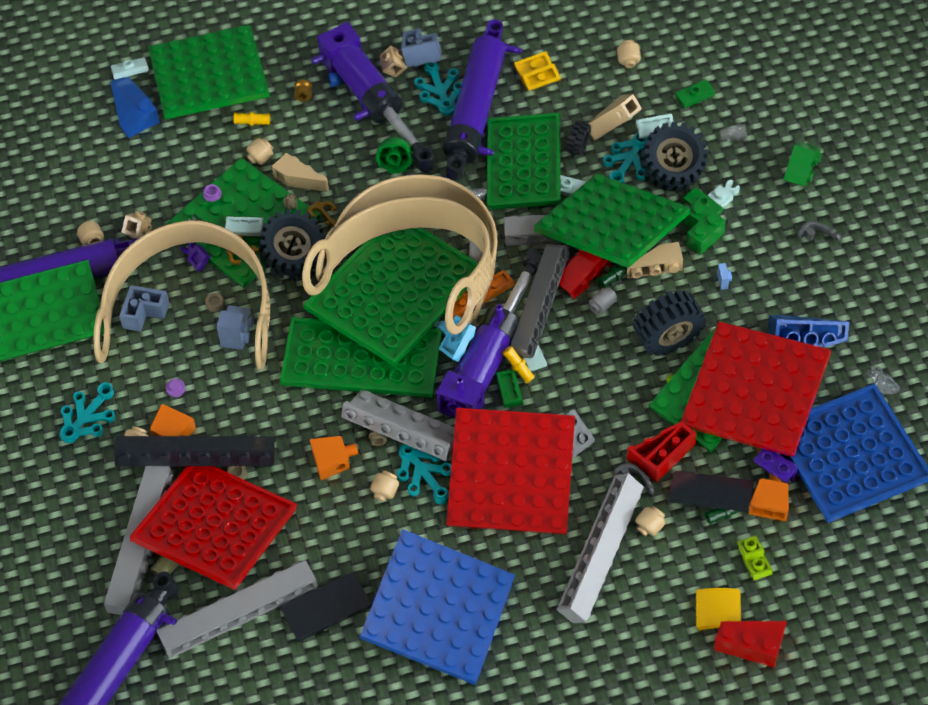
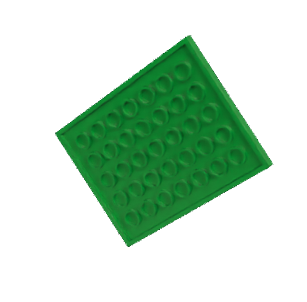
(392, 291)

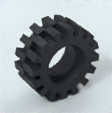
(578, 138)

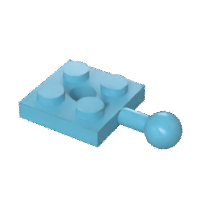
(455, 345)

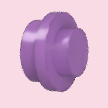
(212, 193)
(175, 387)

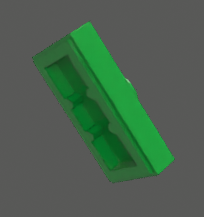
(695, 94)
(698, 195)
(509, 388)

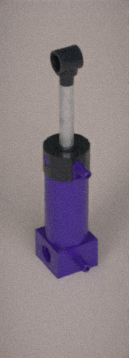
(342, 54)
(484, 354)

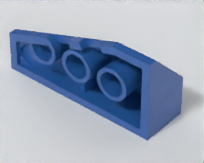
(133, 107)
(809, 330)

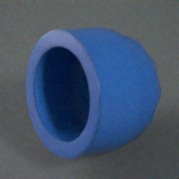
(334, 79)

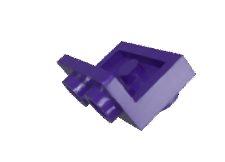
(777, 465)

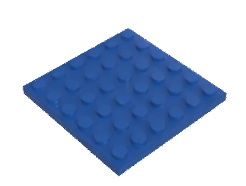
(856, 454)
(437, 607)

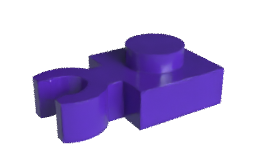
(197, 255)

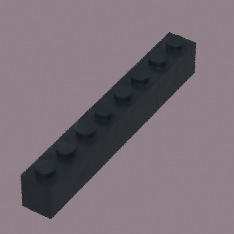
(194, 451)

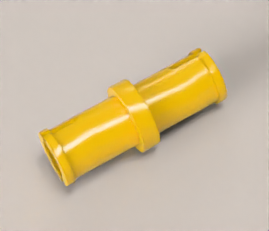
(246, 118)
(518, 364)

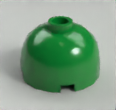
(394, 155)

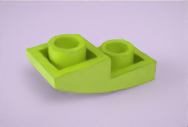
(754, 558)

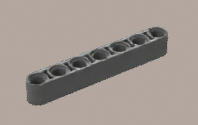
(540, 300)

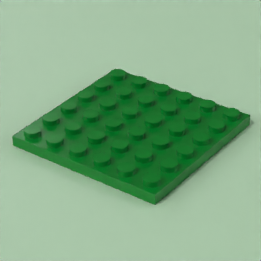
(208, 71)
(243, 194)
(612, 220)

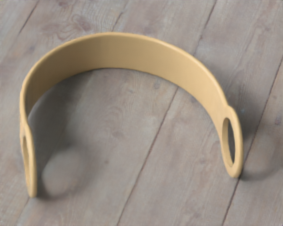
(420, 186)
(407, 214)
(167, 237)

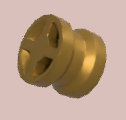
(303, 90)

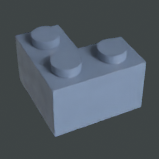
(419, 48)
(142, 303)
(234, 327)

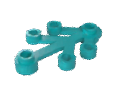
(445, 105)
(628, 157)
(86, 415)
(423, 469)

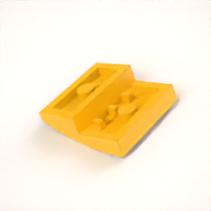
(536, 71)
(716, 606)

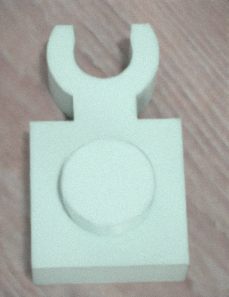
(724, 195)

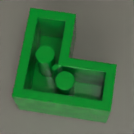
(801, 163)
(704, 227)

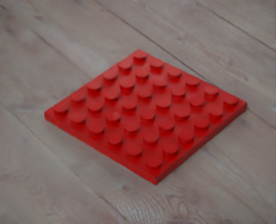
(756, 388)
(511, 471)
(214, 523)

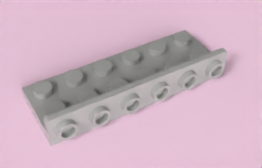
(400, 424)

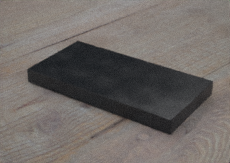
(711, 491)
(325, 606)

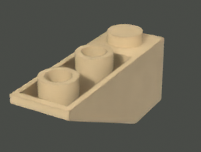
(614, 115)
(296, 174)
(660, 260)

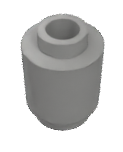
(602, 301)

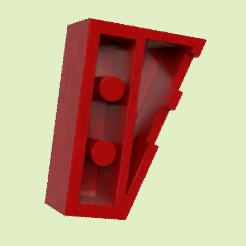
(580, 272)
(662, 451)
(751, 640)

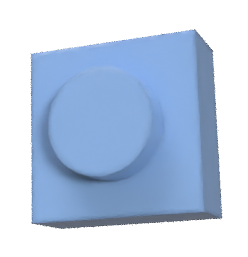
(724, 276)

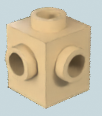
(392, 61)
(136, 224)

